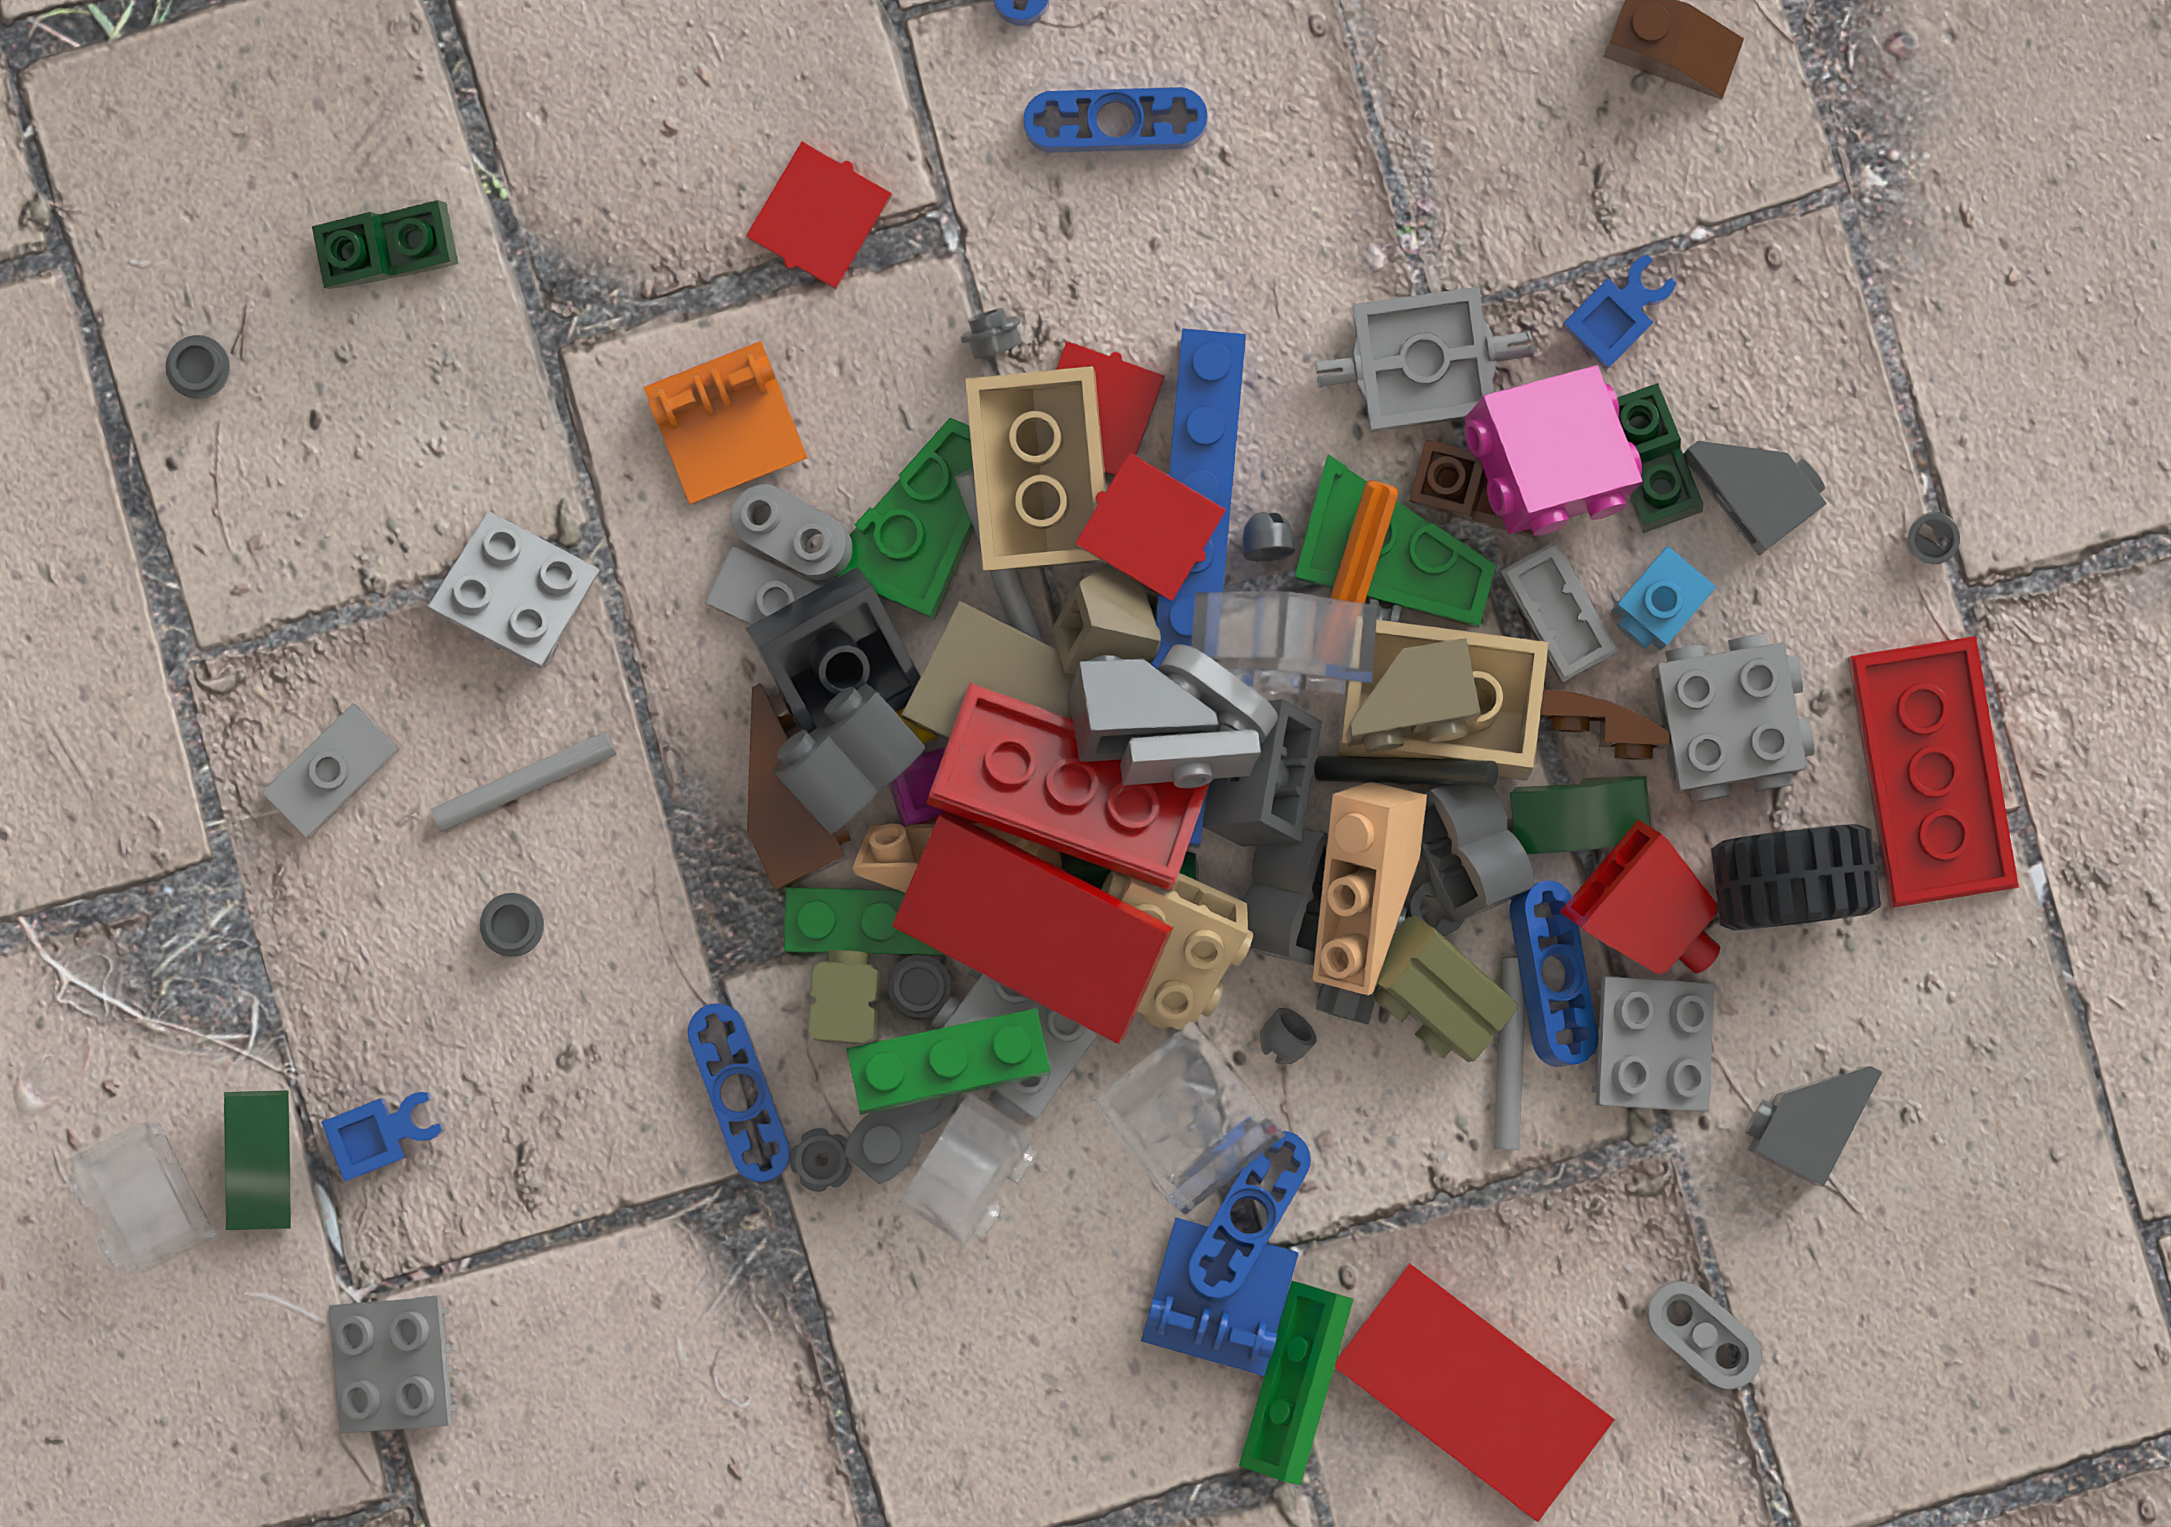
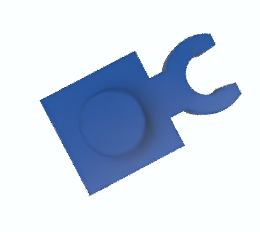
(1613, 317)
(371, 1136)

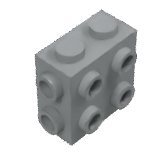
(1732, 717)
(1063, 1040)

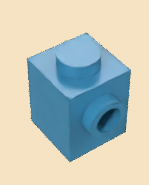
(1662, 600)

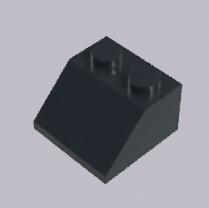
(833, 643)

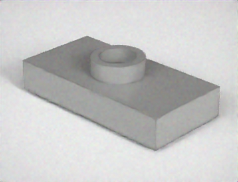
(754, 588)
(1558, 611)
(1190, 758)
(330, 771)

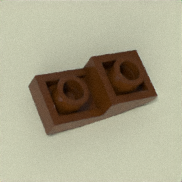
(1455, 484)
(1619, 726)

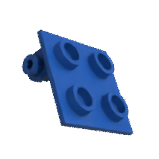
(1225, 1332)

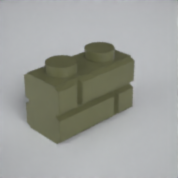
(1441, 992)
(845, 999)

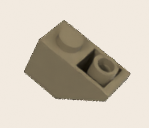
(1106, 617)
(1420, 693)

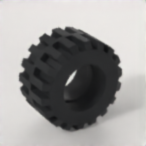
(1795, 877)

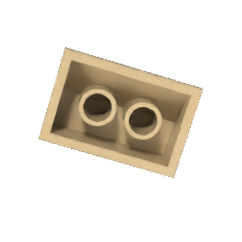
(1035, 465)
(1508, 689)

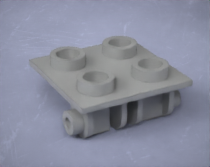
(514, 590)
(1654, 1044)
(391, 1364)

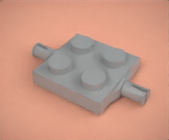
(1422, 358)

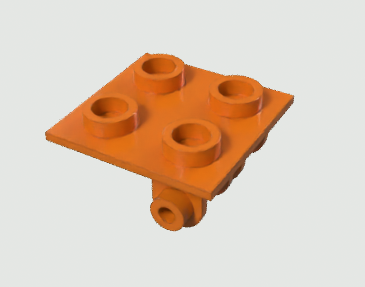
(725, 422)

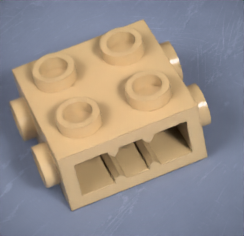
(1205, 940)

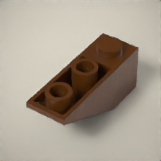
(779, 827)

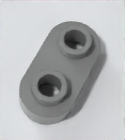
(789, 530)
(1232, 700)
(1703, 1334)

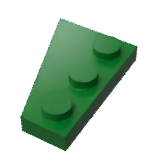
(919, 527)
(1418, 560)

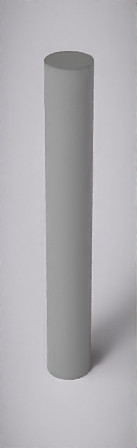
(1006, 581)
(523, 781)
(1510, 1063)

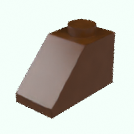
(1675, 44)

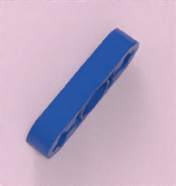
(1131, 98)
(1537, 996)
(709, 1052)
(1239, 1265)

